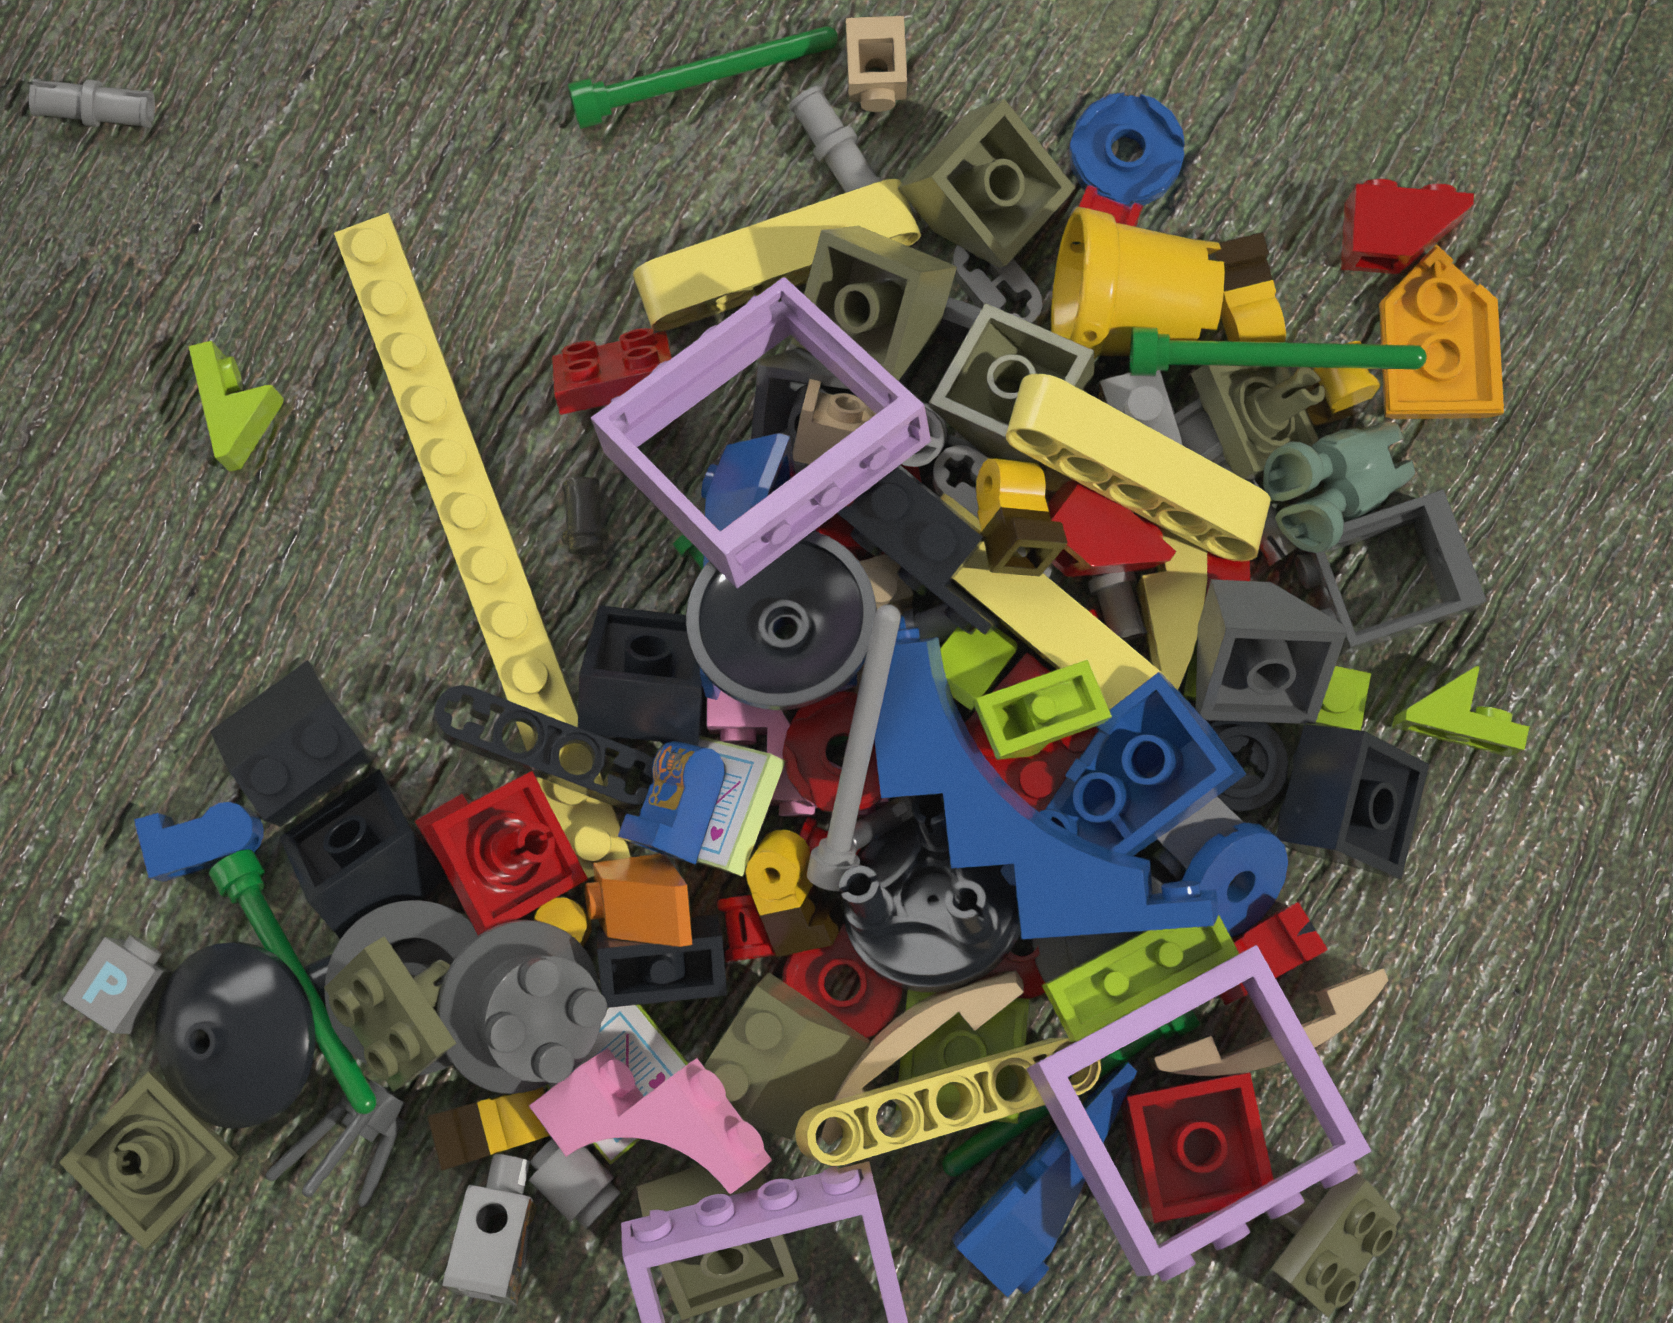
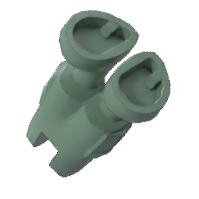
(1355, 476)

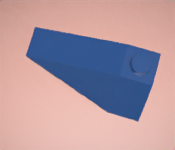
(740, 481)
(1142, 772)
(1028, 1212)

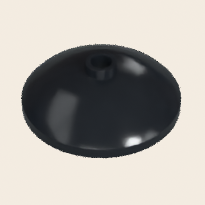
(809, 586)
(256, 1031)

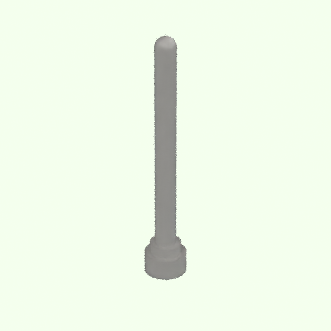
(836, 851)

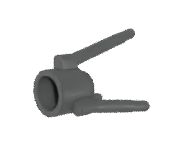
(382, 1120)

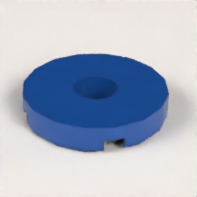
(1133, 118)
(1260, 869)

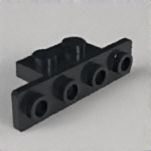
(924, 539)

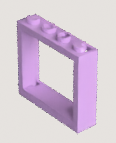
(814, 492)
(755, 1215)
(1230, 1222)

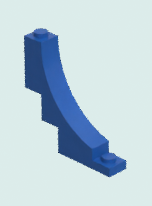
(1060, 878)

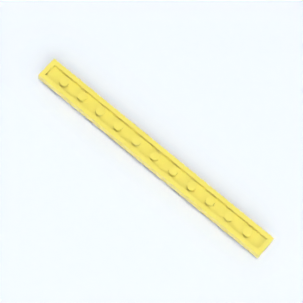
(473, 520)

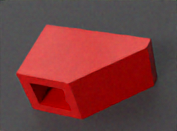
(1395, 225)
(1104, 534)

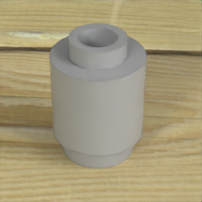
(574, 1183)

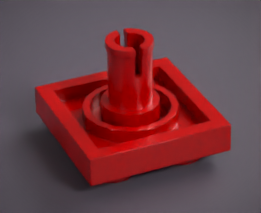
(593, 374)
(505, 853)

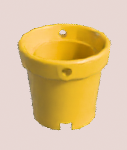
(1131, 280)

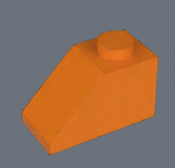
(640, 900)

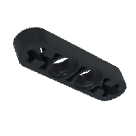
(544, 756)

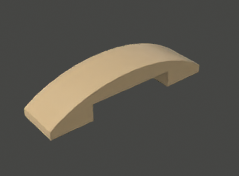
(974, 1002)
(1340, 1006)

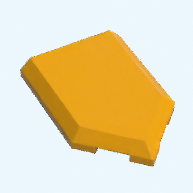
(1460, 334)

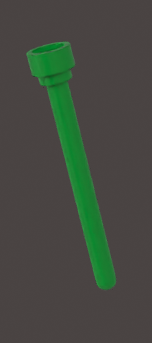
(595, 100)
(1156, 351)
(240, 880)
(1000, 1133)

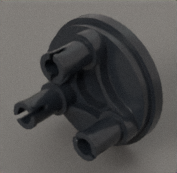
(919, 917)

